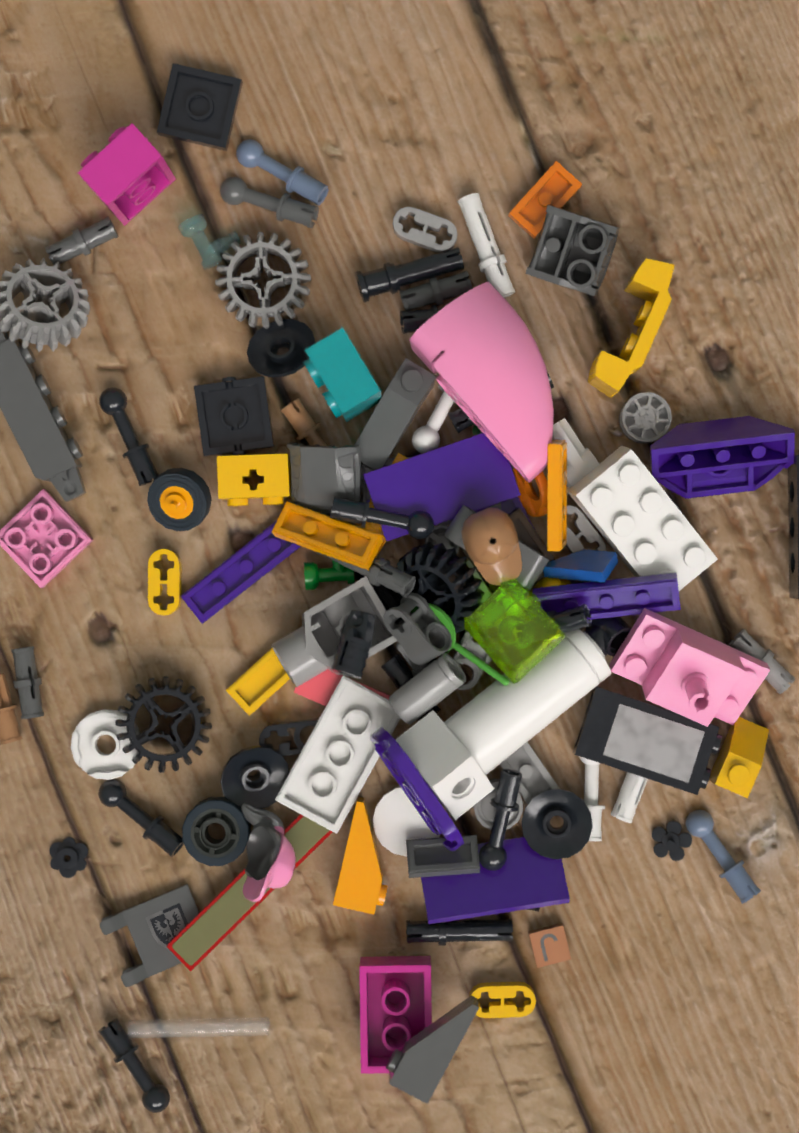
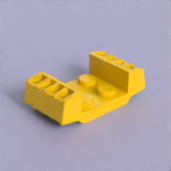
(650, 284)

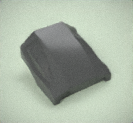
(573, 251)
(324, 473)

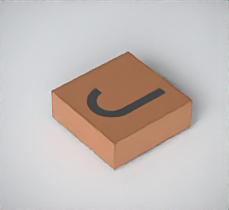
(549, 945)

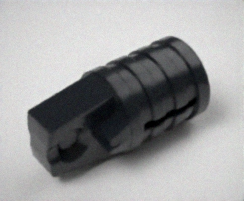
(354, 644)

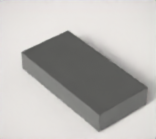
(432, 858)

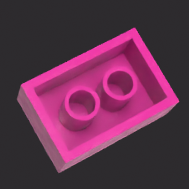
(126, 173)
(392, 1006)

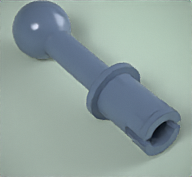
(251, 154)
(700, 825)

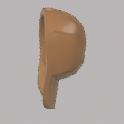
(495, 560)

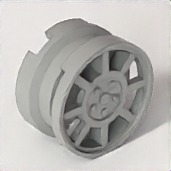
(645, 417)

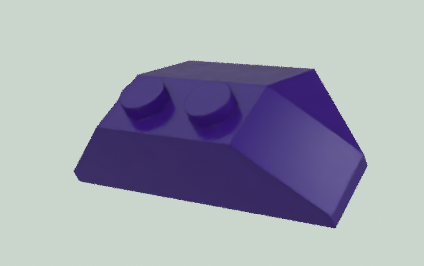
(721, 456)

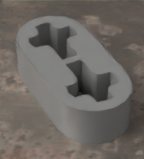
(428, 221)
(585, 530)

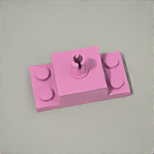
(688, 670)

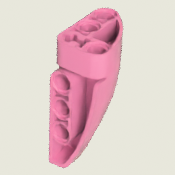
(492, 374)

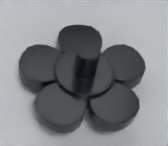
(671, 841)

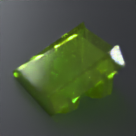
(514, 629)

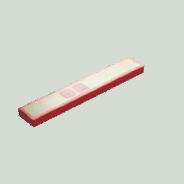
(231, 906)

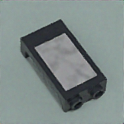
(647, 741)

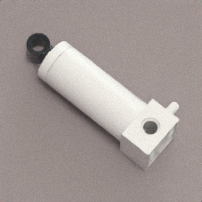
(502, 718)

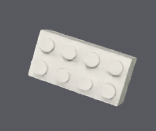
(641, 519)

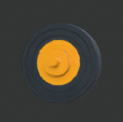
(179, 499)

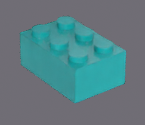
(344, 374)

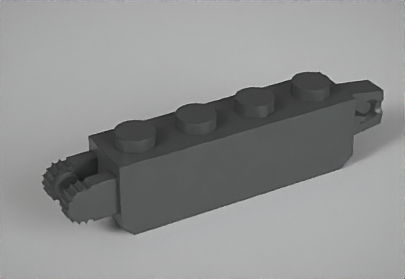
(36, 422)

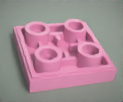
(43, 538)

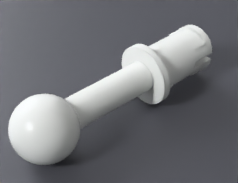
(427, 437)
(591, 789)

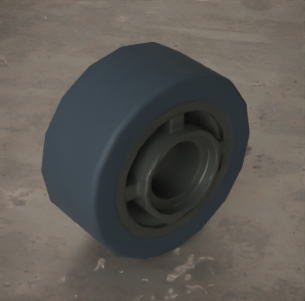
(204, 847)

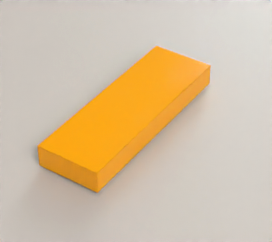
(557, 496)
(327, 535)

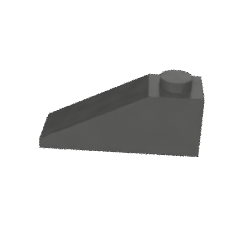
(394, 414)
(427, 1054)

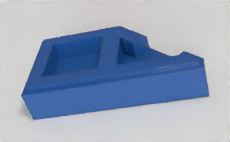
(583, 566)

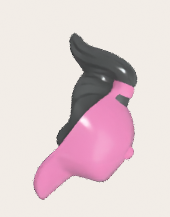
(268, 852)

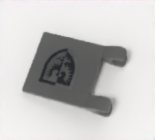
(152, 928)

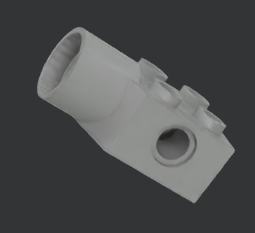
(313, 645)

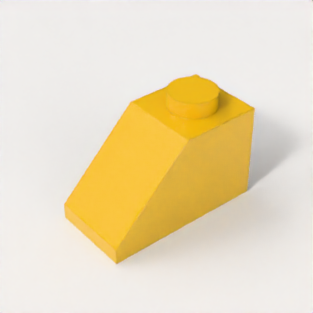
(740, 757)

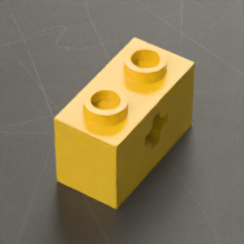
(236, 468)

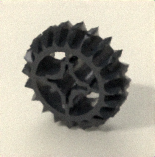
(443, 581)
(180, 749)

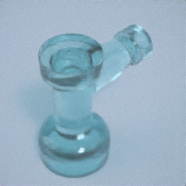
(209, 251)

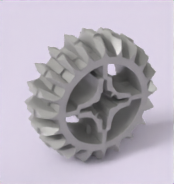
(246, 280)
(38, 317)

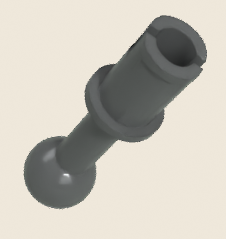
(235, 191)

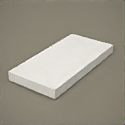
(338, 755)

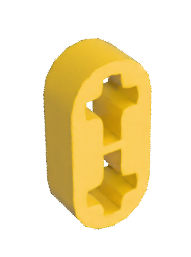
(173, 582)
(503, 1008)

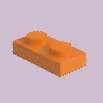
(552, 189)

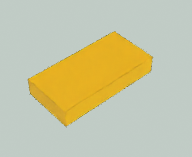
(258, 682)

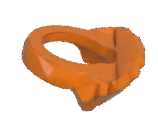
(534, 505)

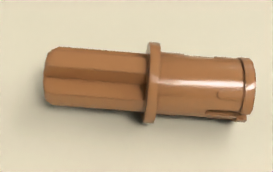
(8, 722)

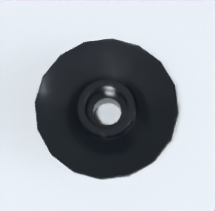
(280, 348)
(260, 788)
(557, 841)

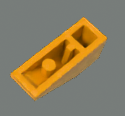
(361, 872)

